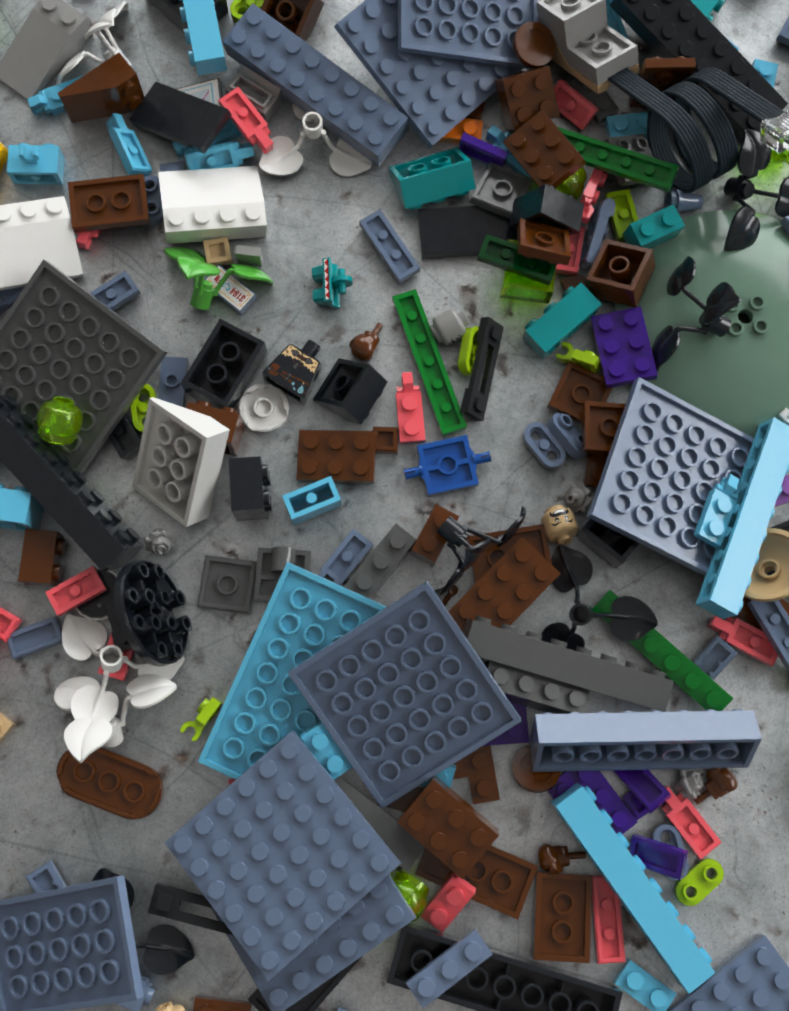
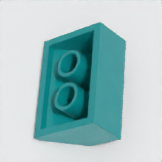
(432, 178)

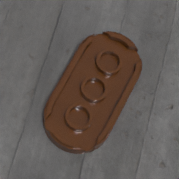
(111, 783)

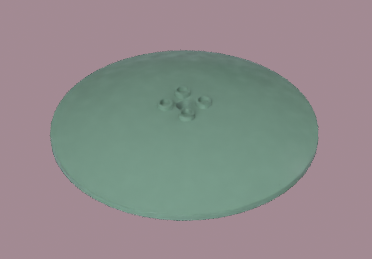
(747, 369)

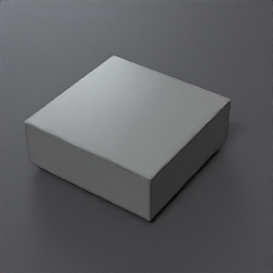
(249, 255)

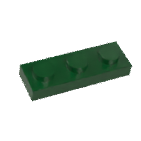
(505, 256)

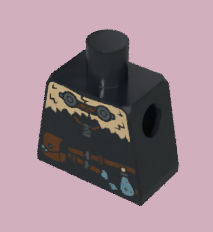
(295, 371)

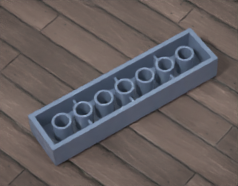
(316, 84)
(643, 740)

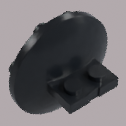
(144, 615)

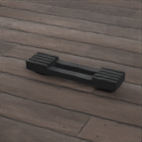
(488, 337)
(166, 903)

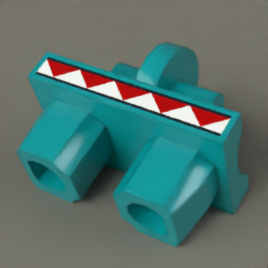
(333, 281)

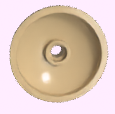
(772, 557)

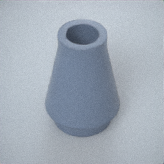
(683, 201)

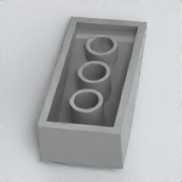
(43, 47)

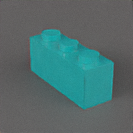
(561, 320)

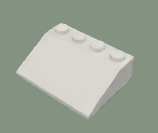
(212, 204)
(35, 233)
(179, 460)

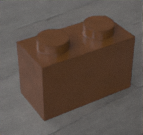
(430, 543)
(41, 558)

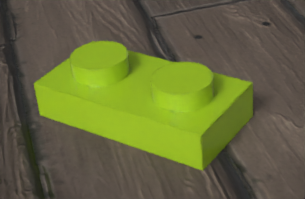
(624, 212)

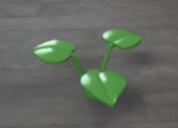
(194, 266)

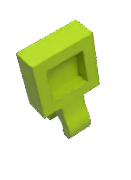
(582, 358)
(207, 712)

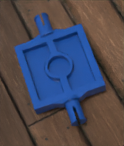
(447, 465)

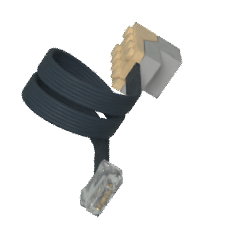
(603, 56)

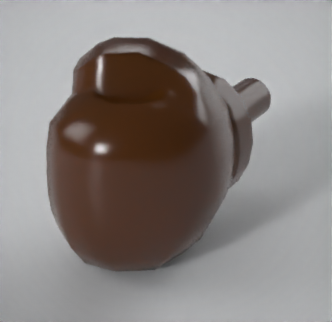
(365, 344)
(719, 783)
(555, 858)

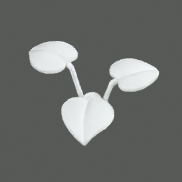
(104, 22)
(286, 159)
(82, 639)
(87, 735)

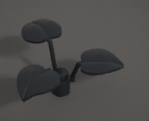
(751, 157)
(712, 319)
(456, 535)
(630, 615)
(166, 945)

